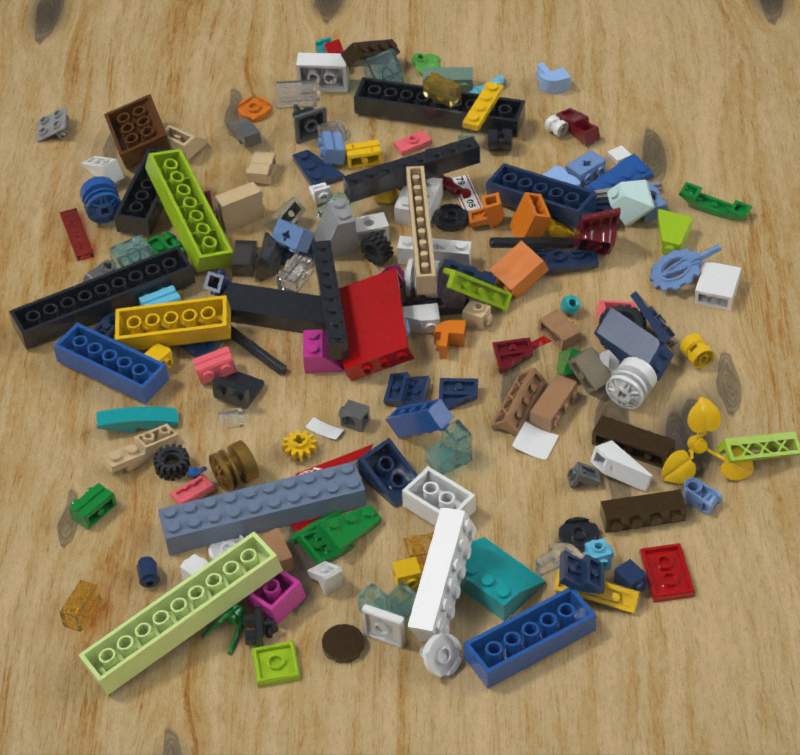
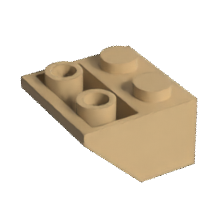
(183, 140)

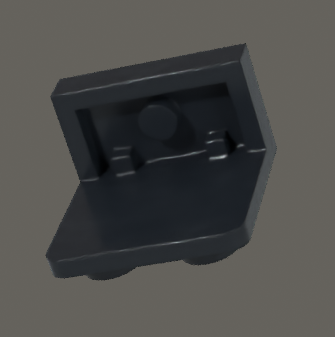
(237, 389)

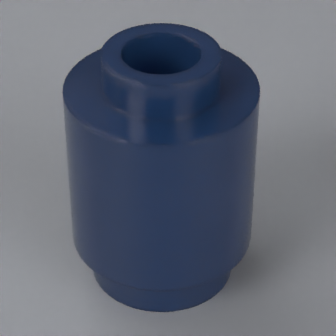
(148, 572)

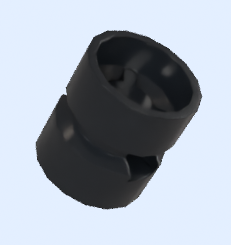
(493, 139)

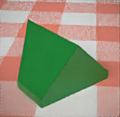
(563, 368)

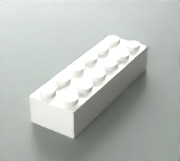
(442, 574)

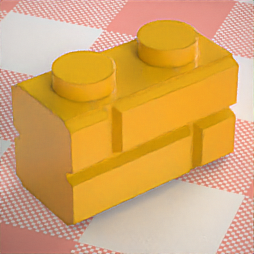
(363, 154)

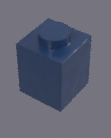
(630, 576)

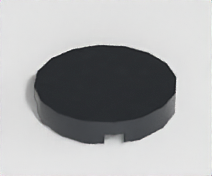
(450, 217)
(578, 532)

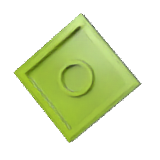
(275, 664)

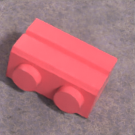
(214, 364)

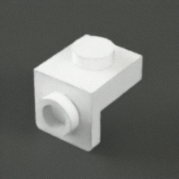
(320, 193)

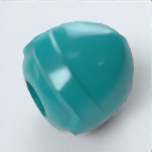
(570, 304)

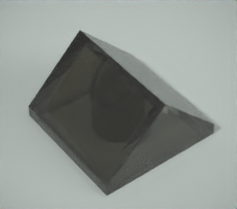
(269, 258)

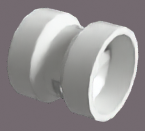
(557, 126)

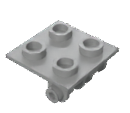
(53, 124)

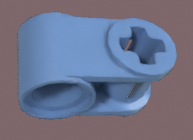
(701, 495)

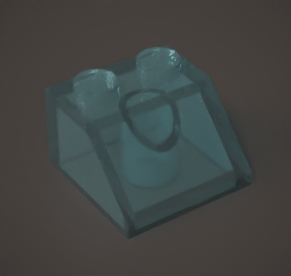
(384, 67)
(130, 251)

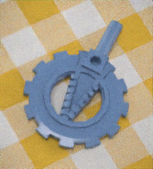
(684, 262)

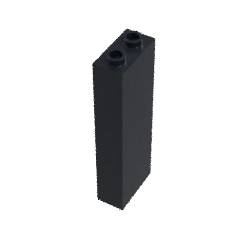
(274, 308)

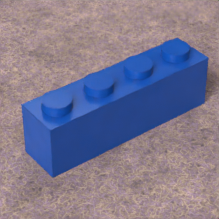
(419, 418)

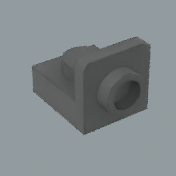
(584, 473)

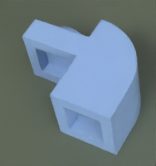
(552, 81)

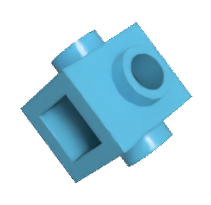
(601, 551)

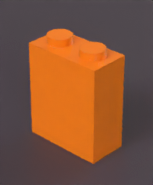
(530, 217)
(519, 269)

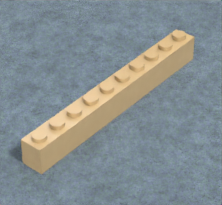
(420, 231)

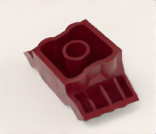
(597, 231)

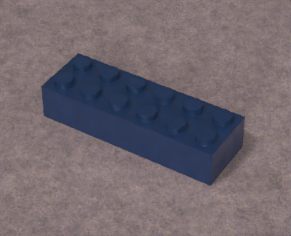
(563, 200)

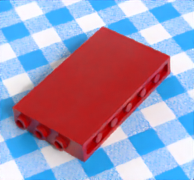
(374, 325)

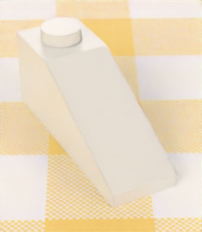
(104, 167)
(422, 317)

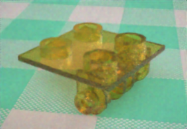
(418, 546)

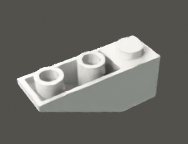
(619, 465)

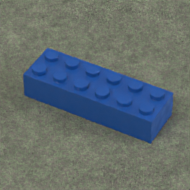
(111, 363)
(529, 637)

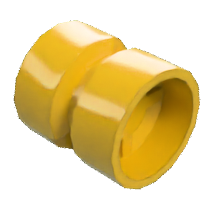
(697, 351)

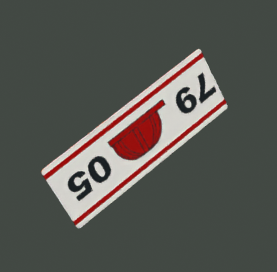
(468, 197)

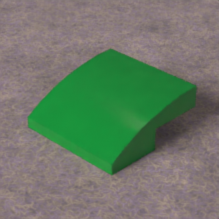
(318, 546)

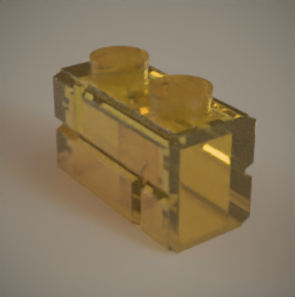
(441, 89)
(80, 605)

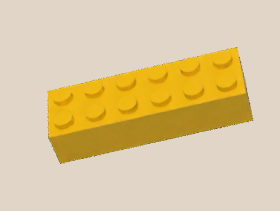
(174, 323)

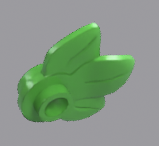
(425, 61)

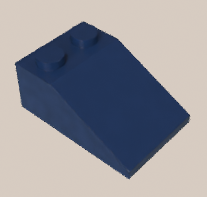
(386, 471)

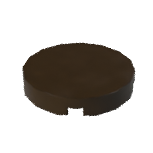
(343, 643)

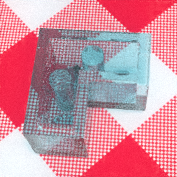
(453, 449)
(398, 601)

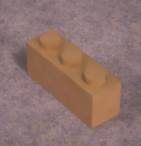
(554, 403)

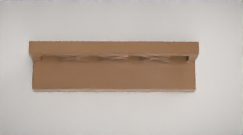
(519, 401)

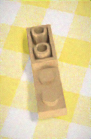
(140, 451)

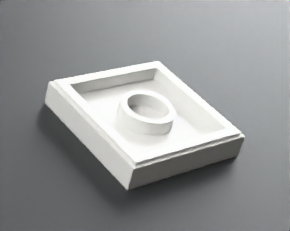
(383, 626)

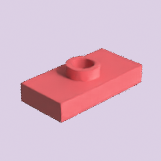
(412, 143)
(193, 490)

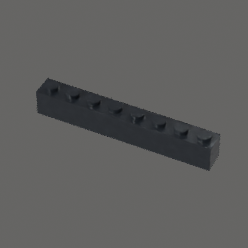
(393, 174)
(330, 300)

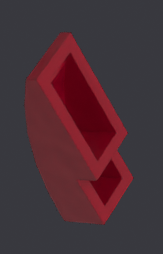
(580, 126)

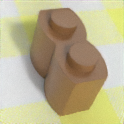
(559, 330)

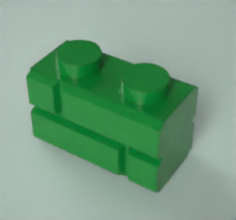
(92, 505)

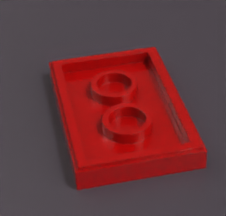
(667, 572)

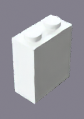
(717, 285)

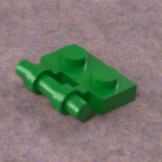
(160, 244)

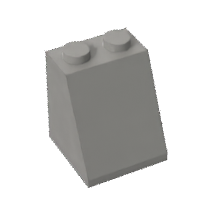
(339, 227)

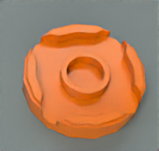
(254, 109)

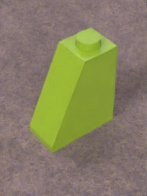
(673, 230)

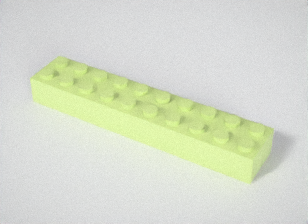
(180, 613)

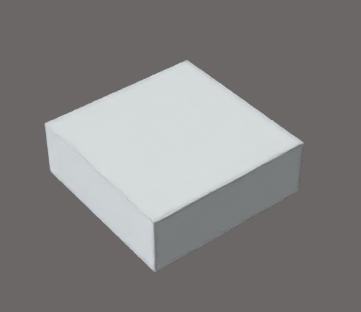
(618, 154)

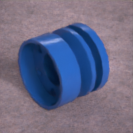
(100, 199)

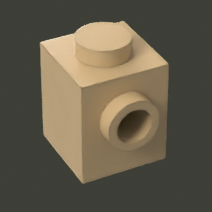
(477, 315)

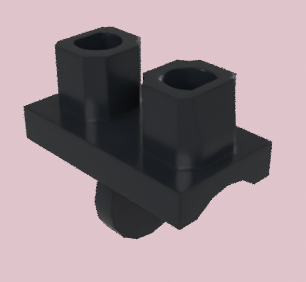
(254, 620)

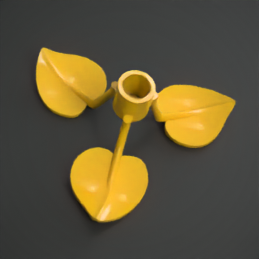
(702, 418)

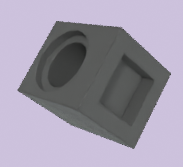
(354, 415)

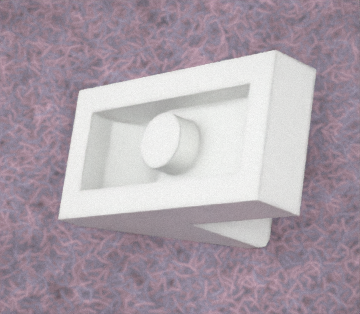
(327, 575)

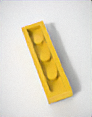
(482, 106)
(613, 595)

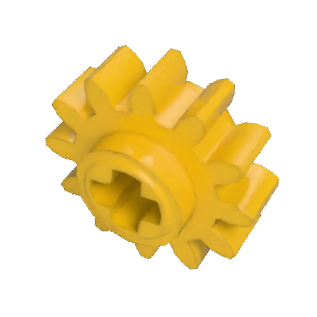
(299, 445)

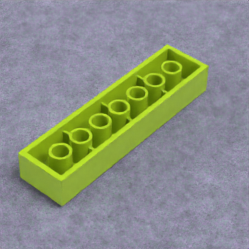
(188, 210)

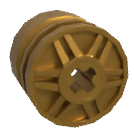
(234, 465)

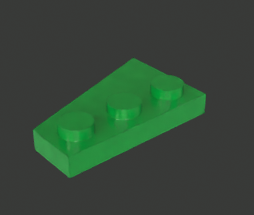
(348, 527)

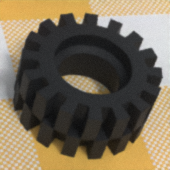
(376, 248)
(173, 470)

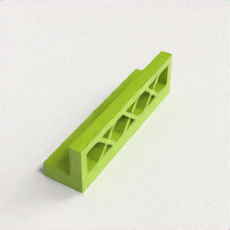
(478, 289)
(762, 443)

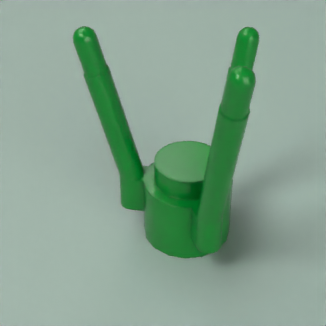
(232, 616)

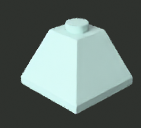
(632, 198)

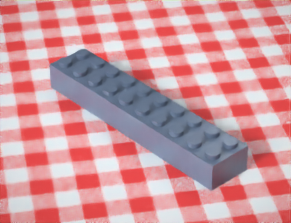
(261, 507)

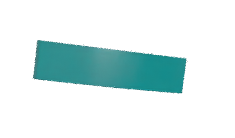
(131, 418)

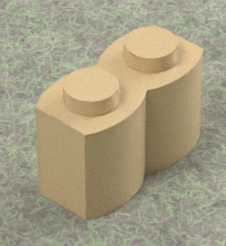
(261, 167)

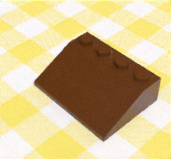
(136, 129)

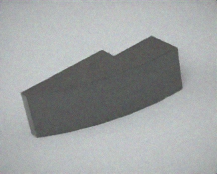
(244, 131)

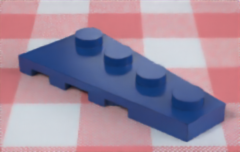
(628, 170)

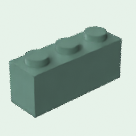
(461, 75)

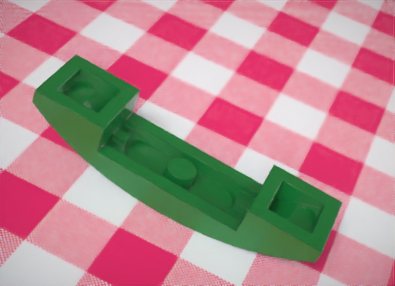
(713, 206)

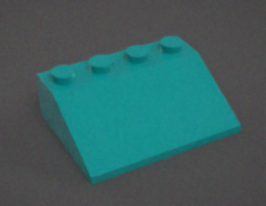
(498, 579)

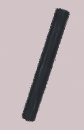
(532, 242)
(258, 351)

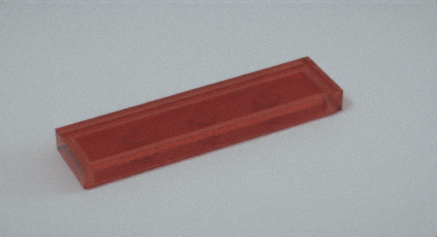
(76, 234)

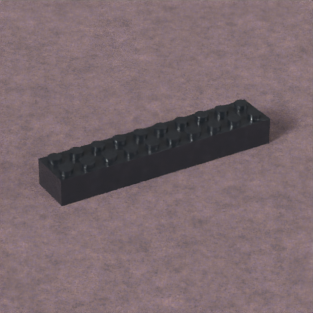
(409, 104)
(100, 296)

